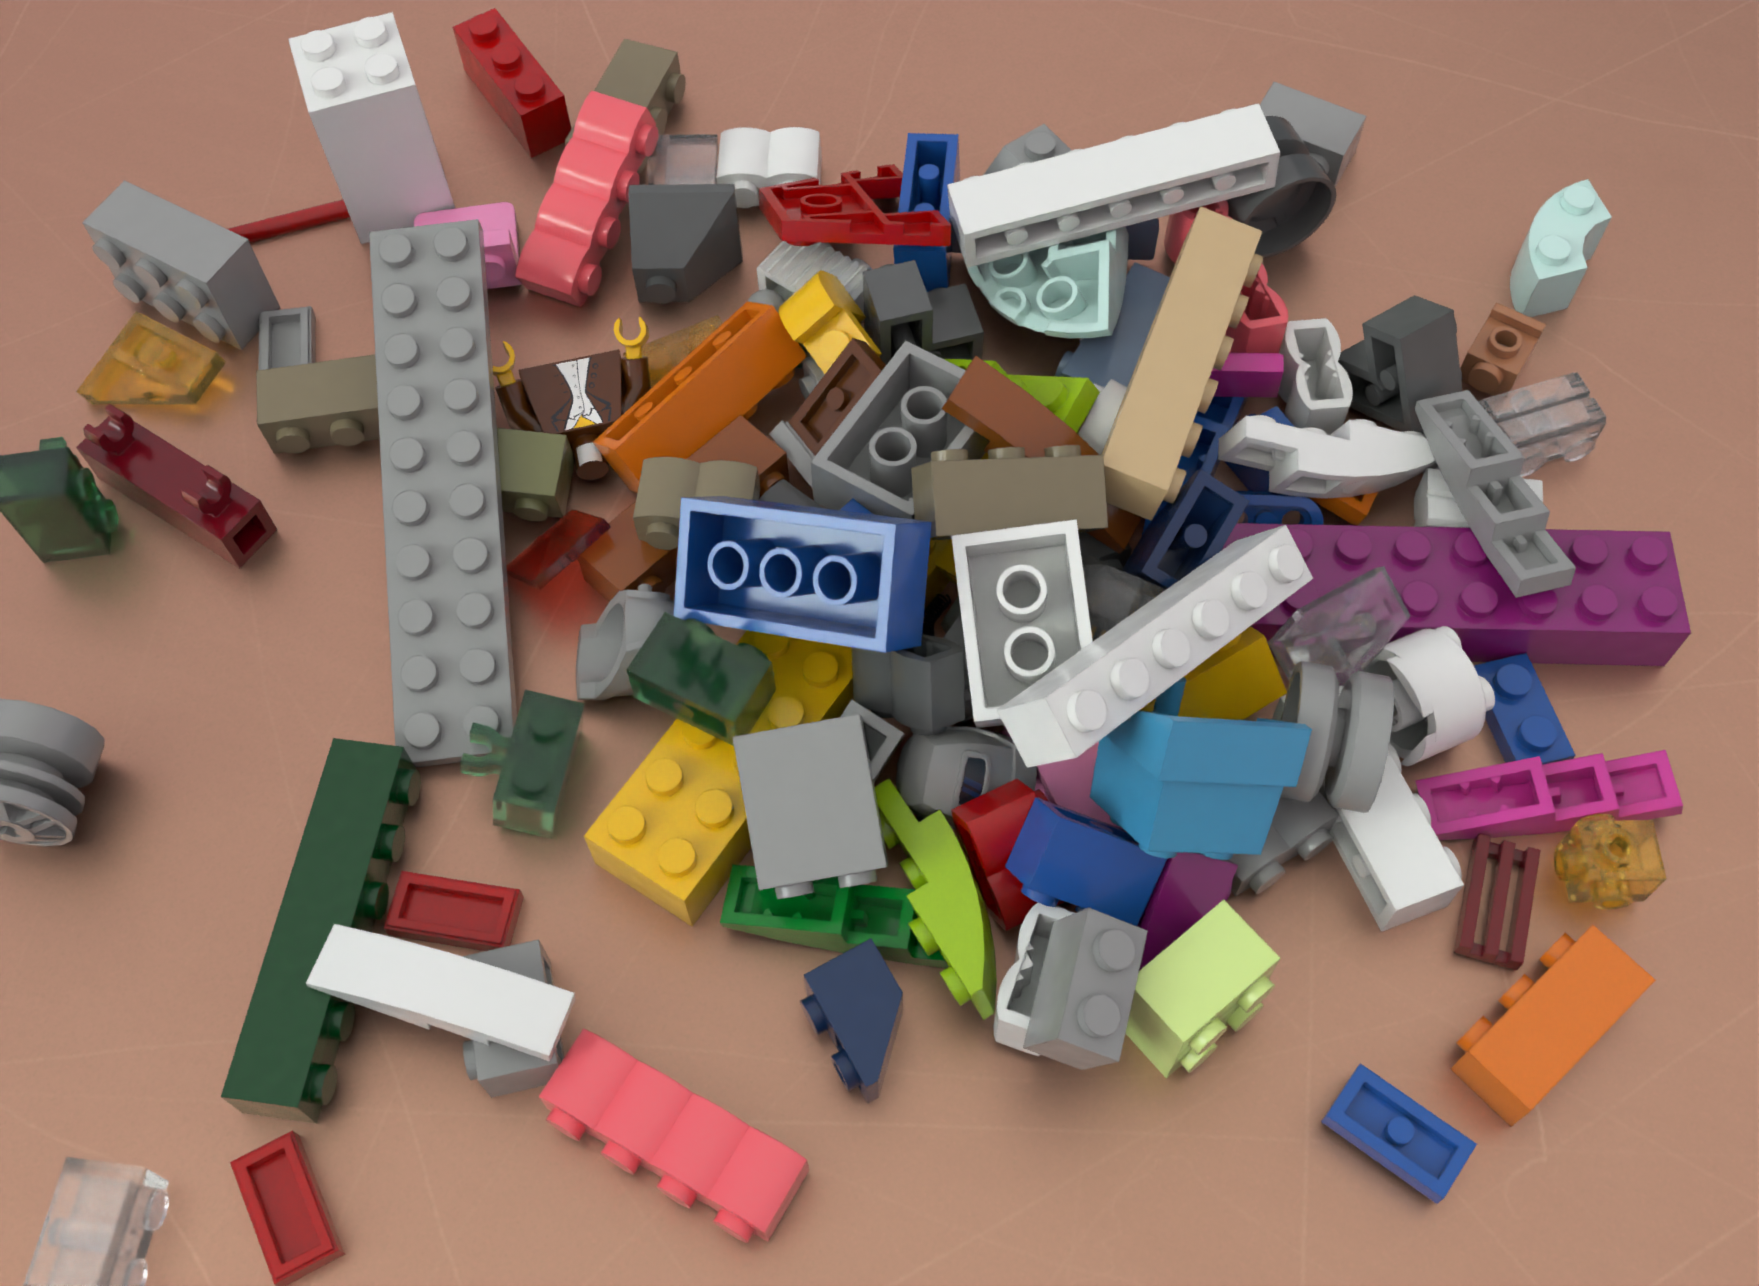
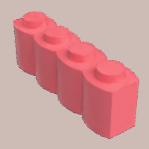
(585, 201)
(1265, 314)
(675, 1134)

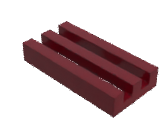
(1519, 926)

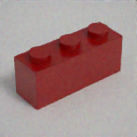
(513, 82)

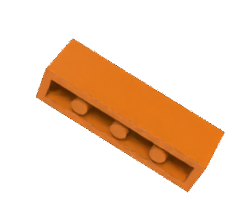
(704, 392)

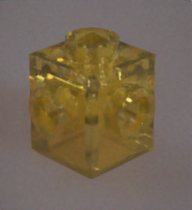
(1610, 861)

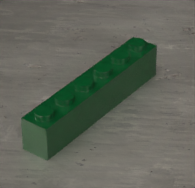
(338, 878)

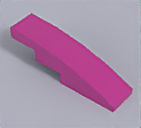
(1549, 797)

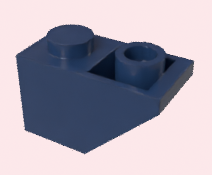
(860, 1010)

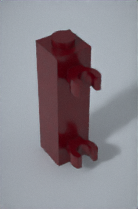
(176, 487)

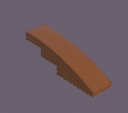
(1014, 418)

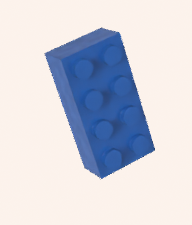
(803, 572)

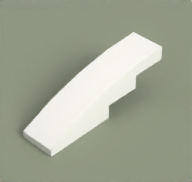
(442, 990)

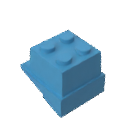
(1196, 779)

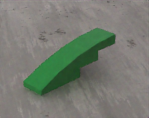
(828, 917)

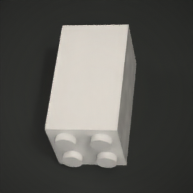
(371, 123)

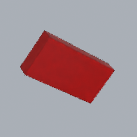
(453, 912)
(287, 1209)

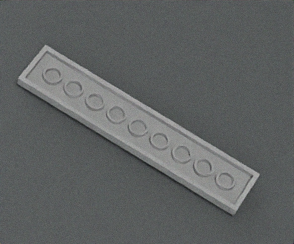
(441, 491)

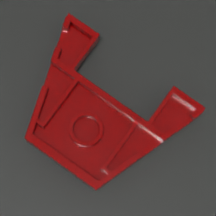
(845, 213)

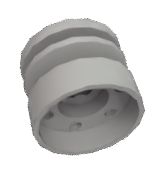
(41, 767)

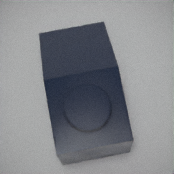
(1187, 531)

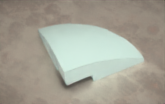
(1061, 288)

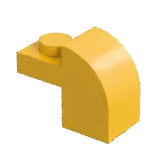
(824, 319)

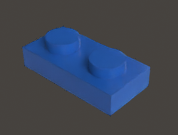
(1522, 713)
(1399, 1133)

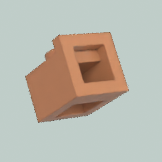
(1500, 350)

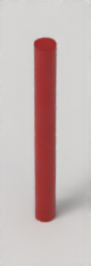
(292, 221)

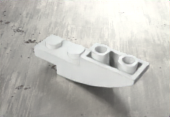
(1311, 464)

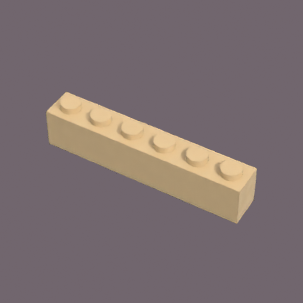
(1176, 364)

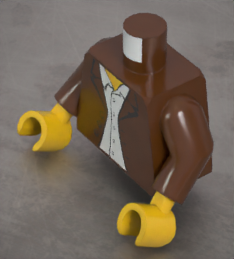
(577, 396)

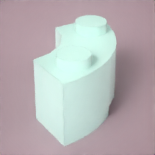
(1557, 250)

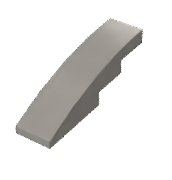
(1492, 496)

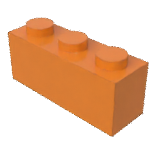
(1549, 1023)

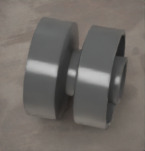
(1297, 202)

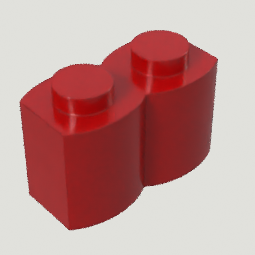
(988, 834)

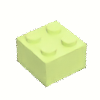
(1199, 987)

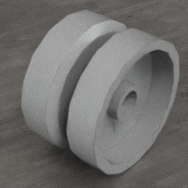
(1346, 737)

